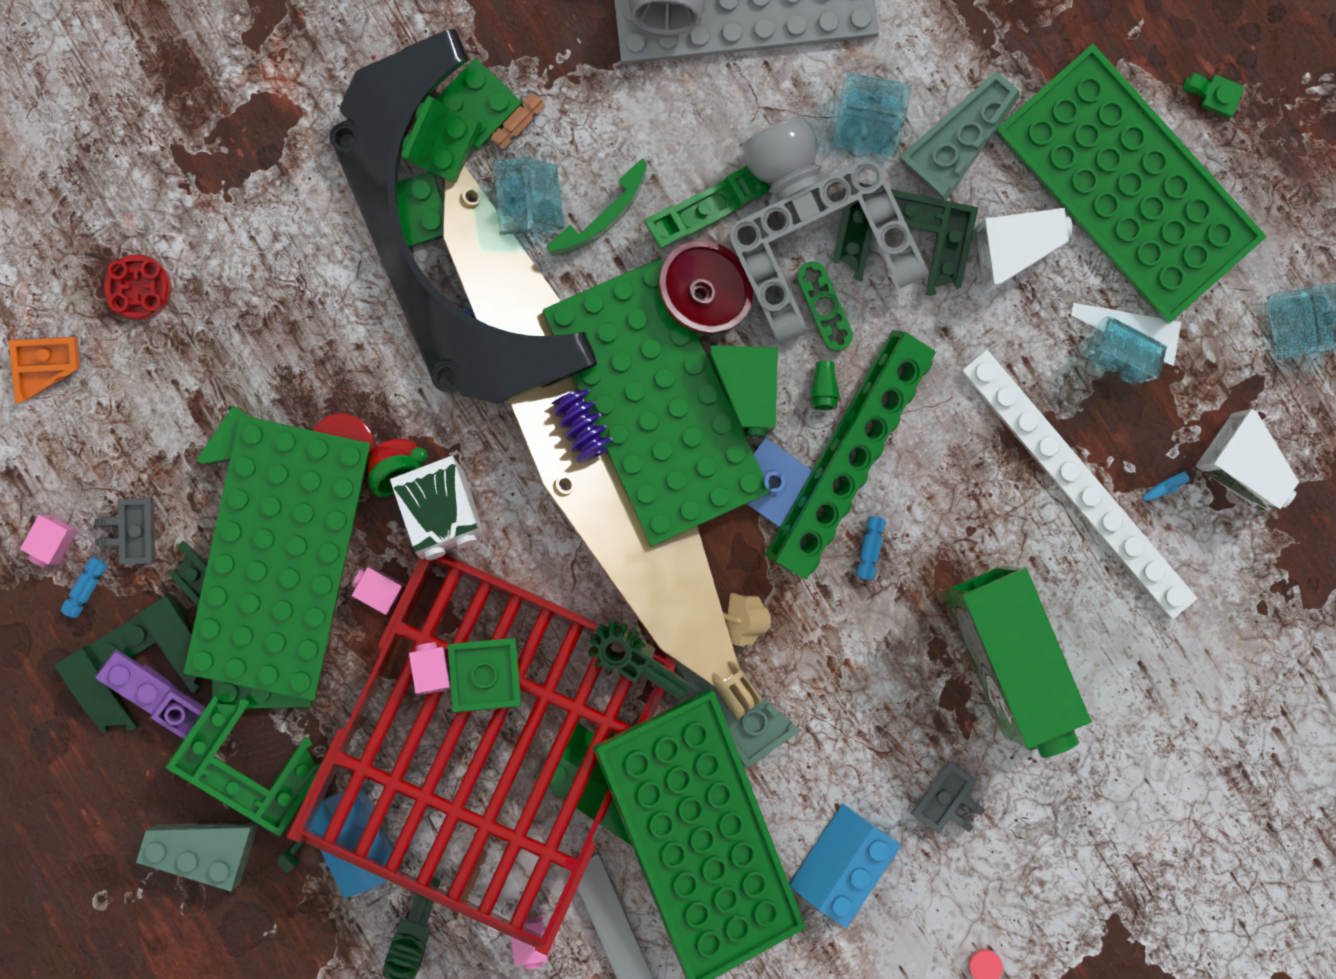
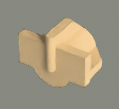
(746, 619)

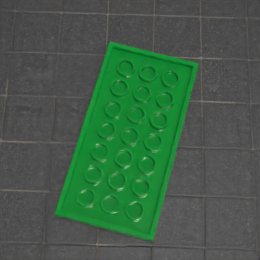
(1130, 184)
(660, 405)
(277, 558)
(700, 837)

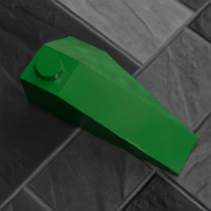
(596, 785)

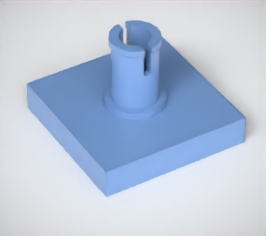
(783, 477)

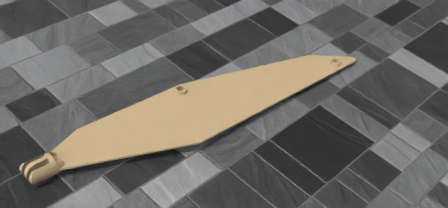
(662, 584)

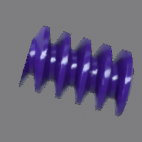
(582, 425)

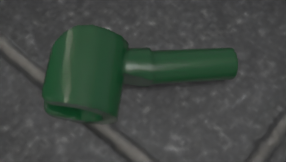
(288, 860)

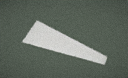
(1151, 326)

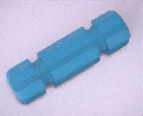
(871, 548)
(83, 587)

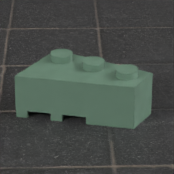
(200, 851)

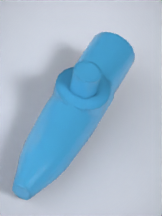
(1167, 487)

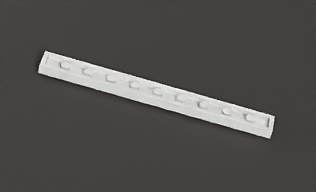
(1079, 484)

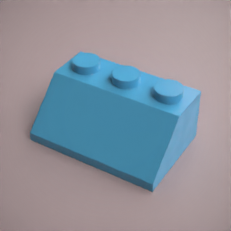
(844, 865)
(349, 877)

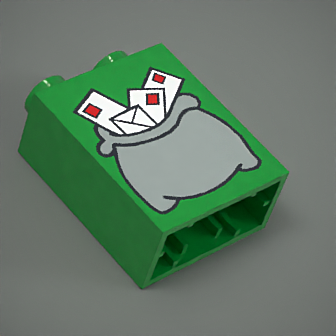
(1018, 660)

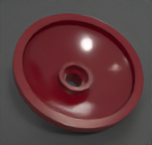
(715, 275)

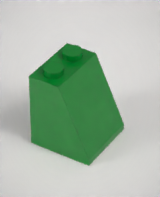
(749, 384)

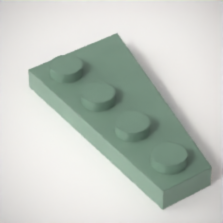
(955, 141)
(756, 731)

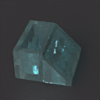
(871, 114)
(527, 196)
(1304, 321)
(1126, 351)

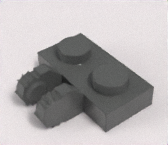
(135, 531)
(944, 798)

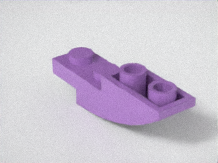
(150, 692)

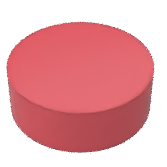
(985, 964)

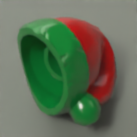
(391, 460)

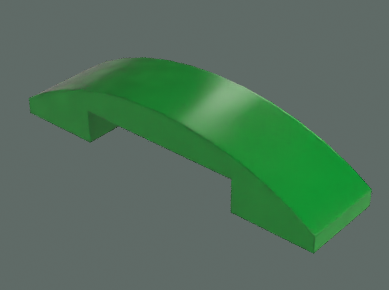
(705, 208)
(571, 240)

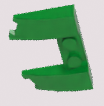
(267, 807)

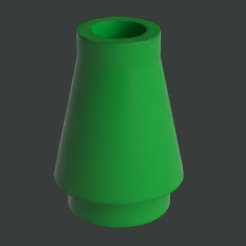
(824, 387)

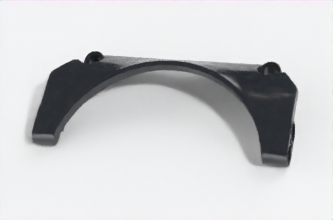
(485, 359)

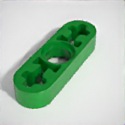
(806, 288)

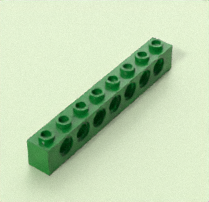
(834, 460)

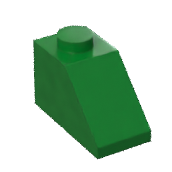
(221, 443)

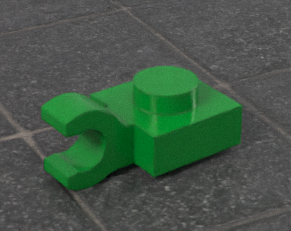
(1217, 94)

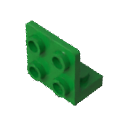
(440, 139)

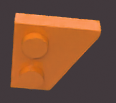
(41, 363)

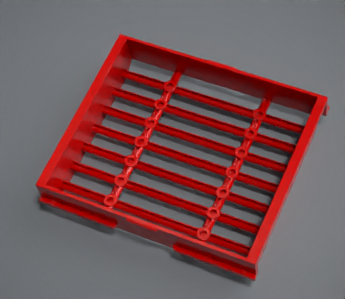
(456, 810)

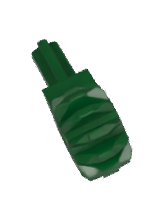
(635, 659)
(410, 940)

